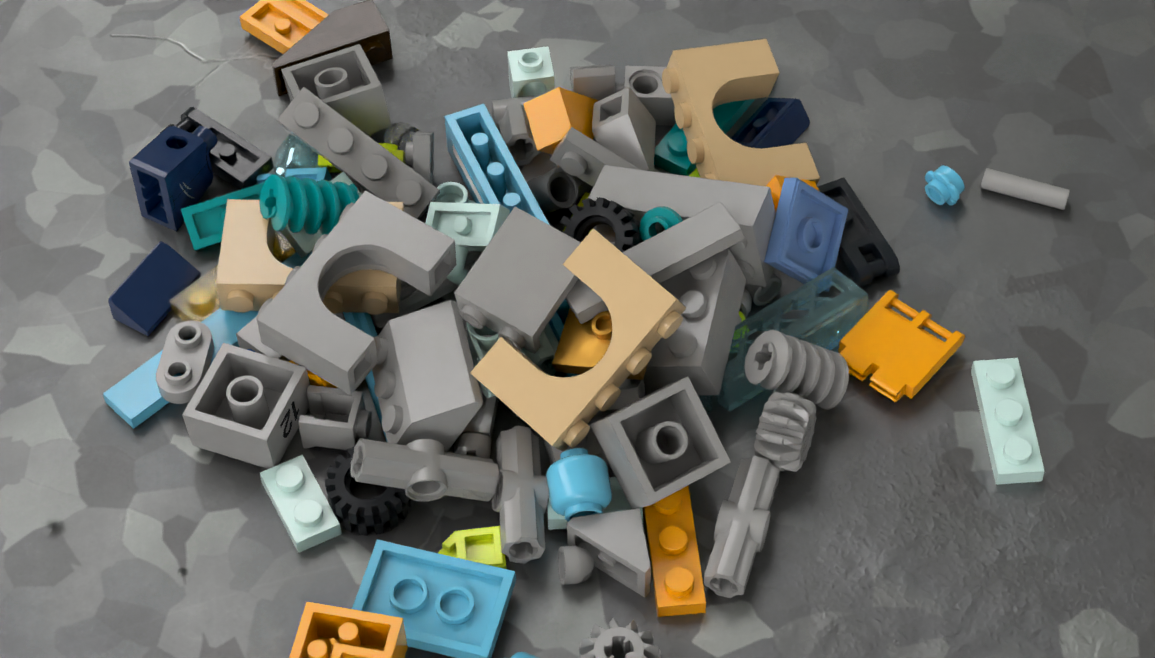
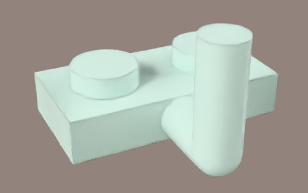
(469, 225)

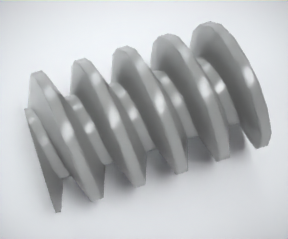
(797, 368)

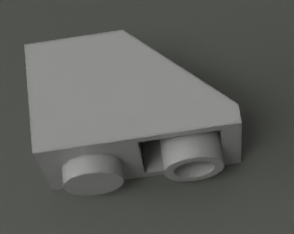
(625, 128)

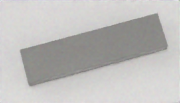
(668, 254)

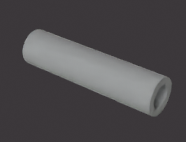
(1025, 188)

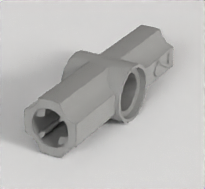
(424, 470)
(520, 495)
(741, 527)

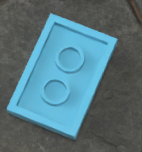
(443, 600)

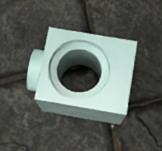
(530, 72)

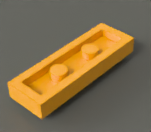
(674, 556)

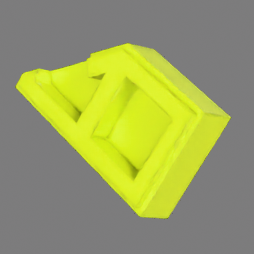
(476, 545)

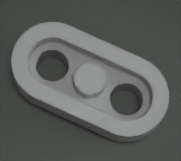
(184, 357)

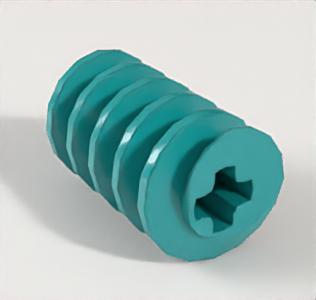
(304, 203)

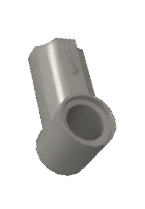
(514, 128)

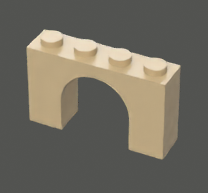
(724, 74)
(252, 275)
(565, 405)

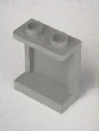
(518, 280)

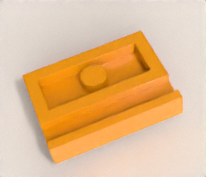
(281, 21)

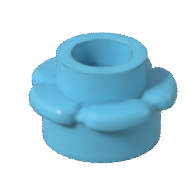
(944, 185)

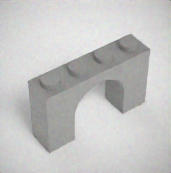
(365, 238)

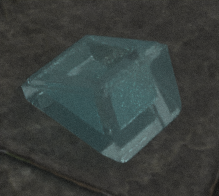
(293, 155)

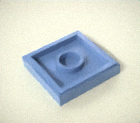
(805, 232)

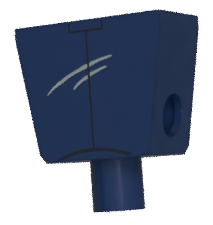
(173, 173)

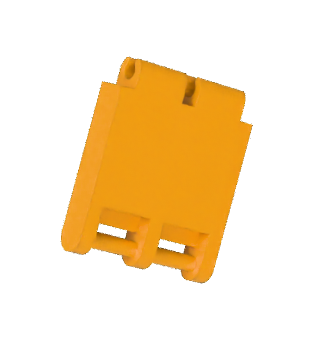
(897, 349)

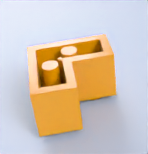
(348, 633)

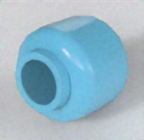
(578, 484)

